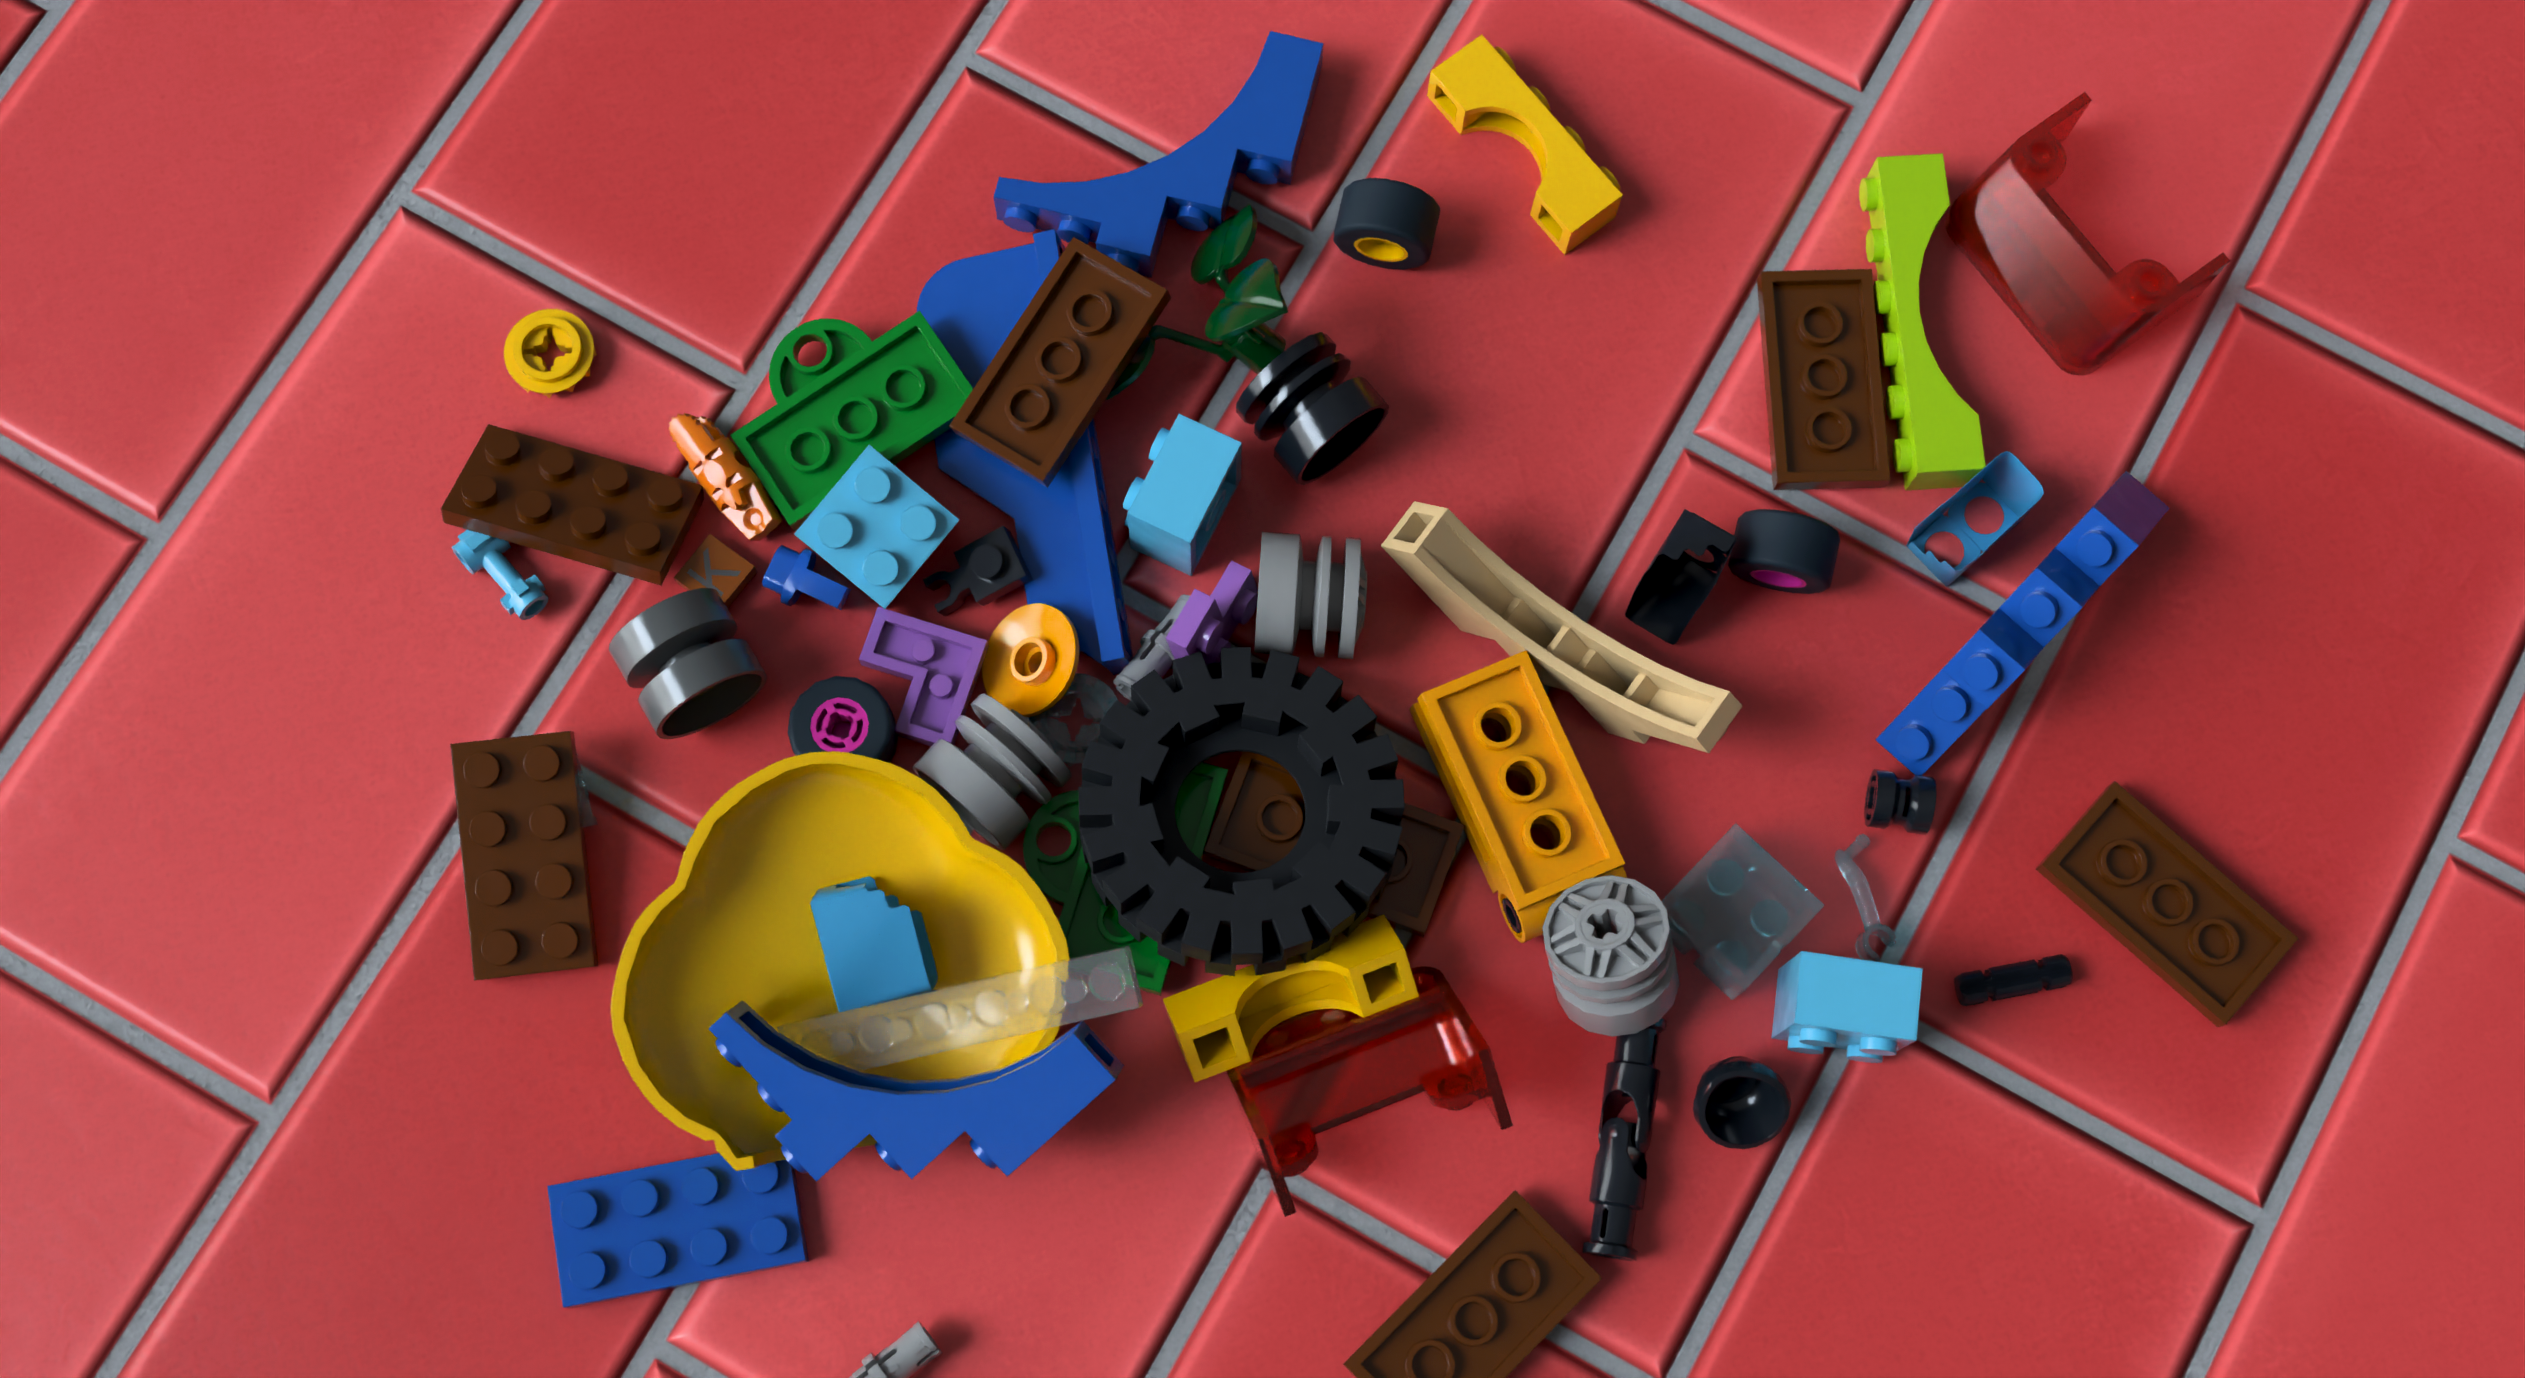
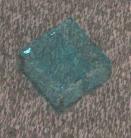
(1736, 908)

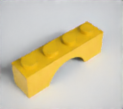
(1483, 93)
(1229, 1015)

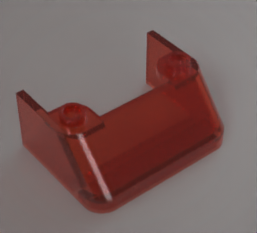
(2049, 268)
(1343, 1066)

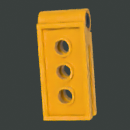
(1493, 815)

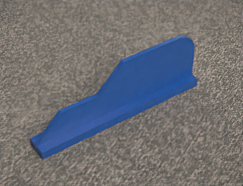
(1059, 528)

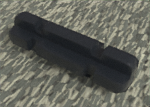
(2013, 980)

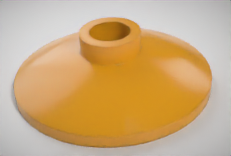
(1031, 659)

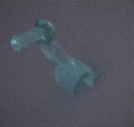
(1863, 897)

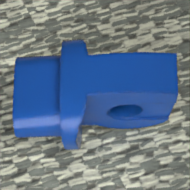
(793, 573)

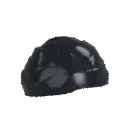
(1741, 1103)

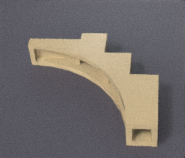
(1492, 600)

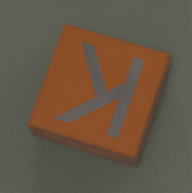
(716, 568)

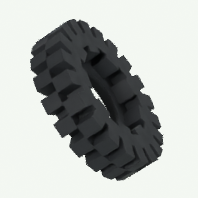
(1254, 708)

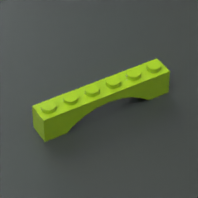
(1936, 428)

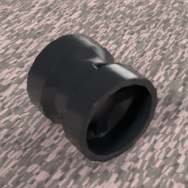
(1900, 801)

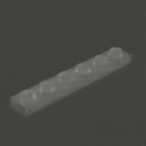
(973, 1011)

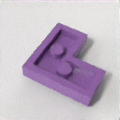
(1211, 620)
(938, 663)

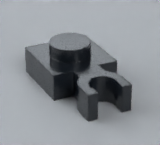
(987, 570)

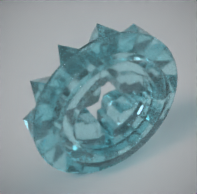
(1096, 702)

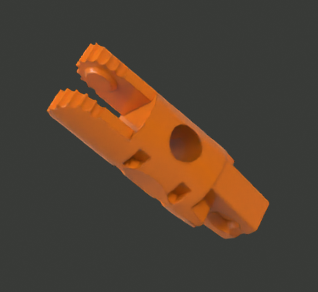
(725, 475)

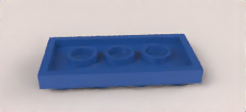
(673, 1227)

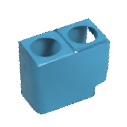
(2006, 483)
(871, 944)

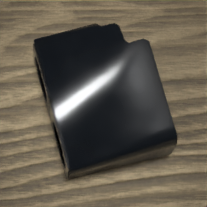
(1674, 583)

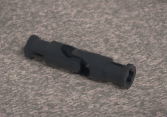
(1620, 1163)

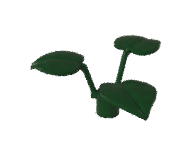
(1240, 316)

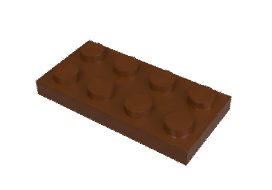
(1060, 361)
(1822, 379)
(573, 504)
(1267, 816)
(524, 855)
(2167, 904)
(1482, 1303)

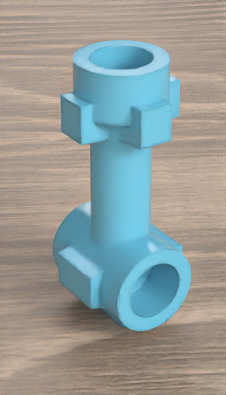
(483, 551)

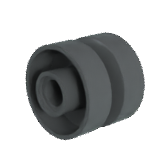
(687, 663)

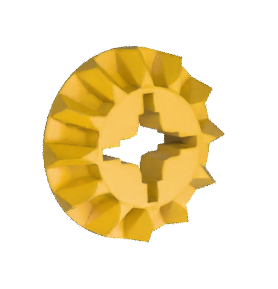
(532, 337)

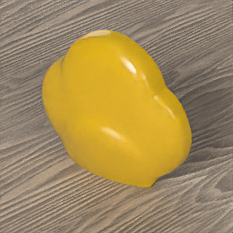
(747, 932)

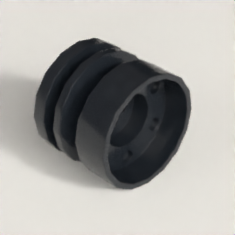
(1311, 408)

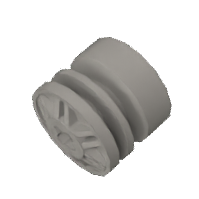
(1309, 595)
(993, 770)
(1611, 955)

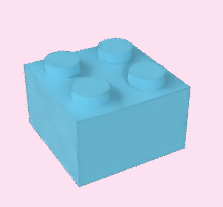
(1183, 493)
(876, 527)
(1846, 1006)

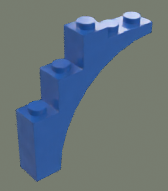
(1193, 184)
(2023, 624)
(913, 1121)

